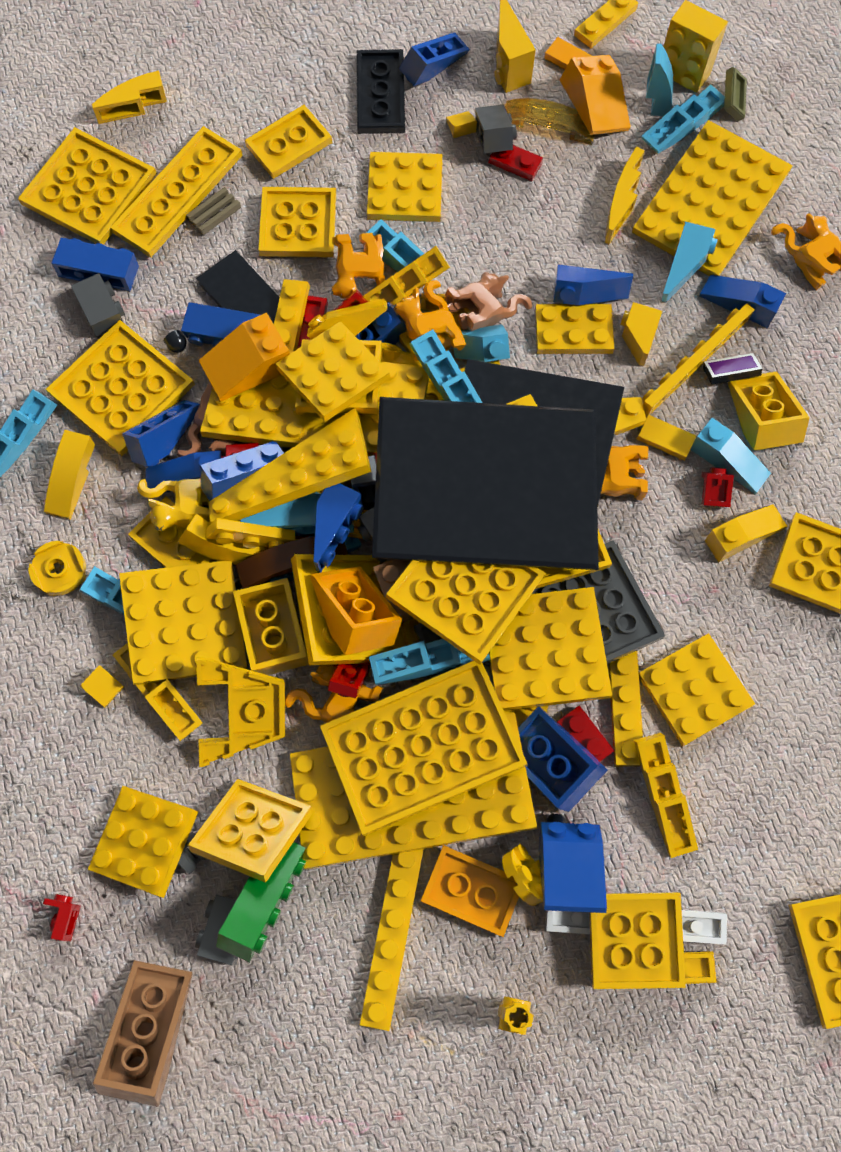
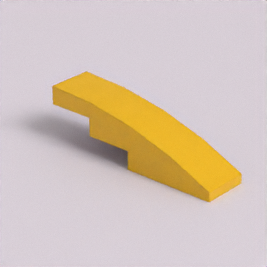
(624, 195)
(410, 277)
(164, 700)
(665, 795)

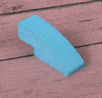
(660, 82)
(397, 248)

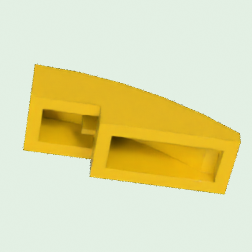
(130, 98)
(68, 474)
(195, 539)

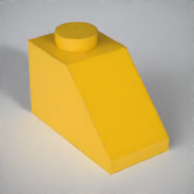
(640, 330)

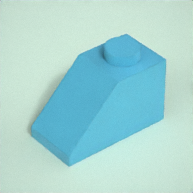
(485, 344)

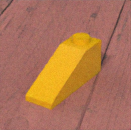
(353, 317)
(744, 532)

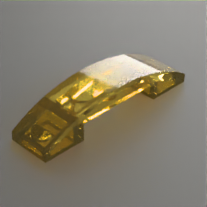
(549, 115)

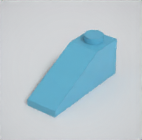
(690, 255)
(726, 450)

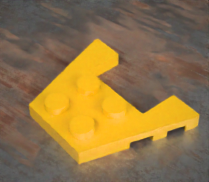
(254, 709)

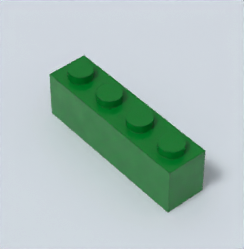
(258, 907)

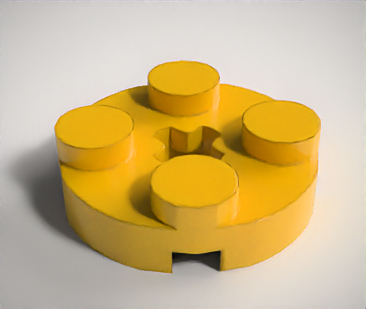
(66, 581)
(525, 873)

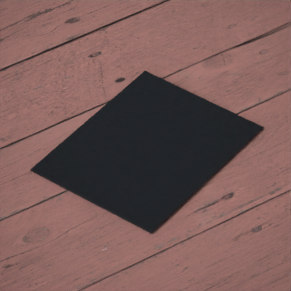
(486, 484)

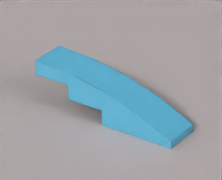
(684, 119)
(443, 369)
(23, 427)
(104, 589)
(417, 661)

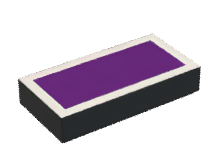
(732, 368)

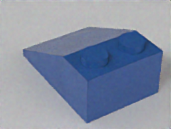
(557, 760)
(572, 867)

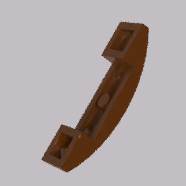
(276, 561)

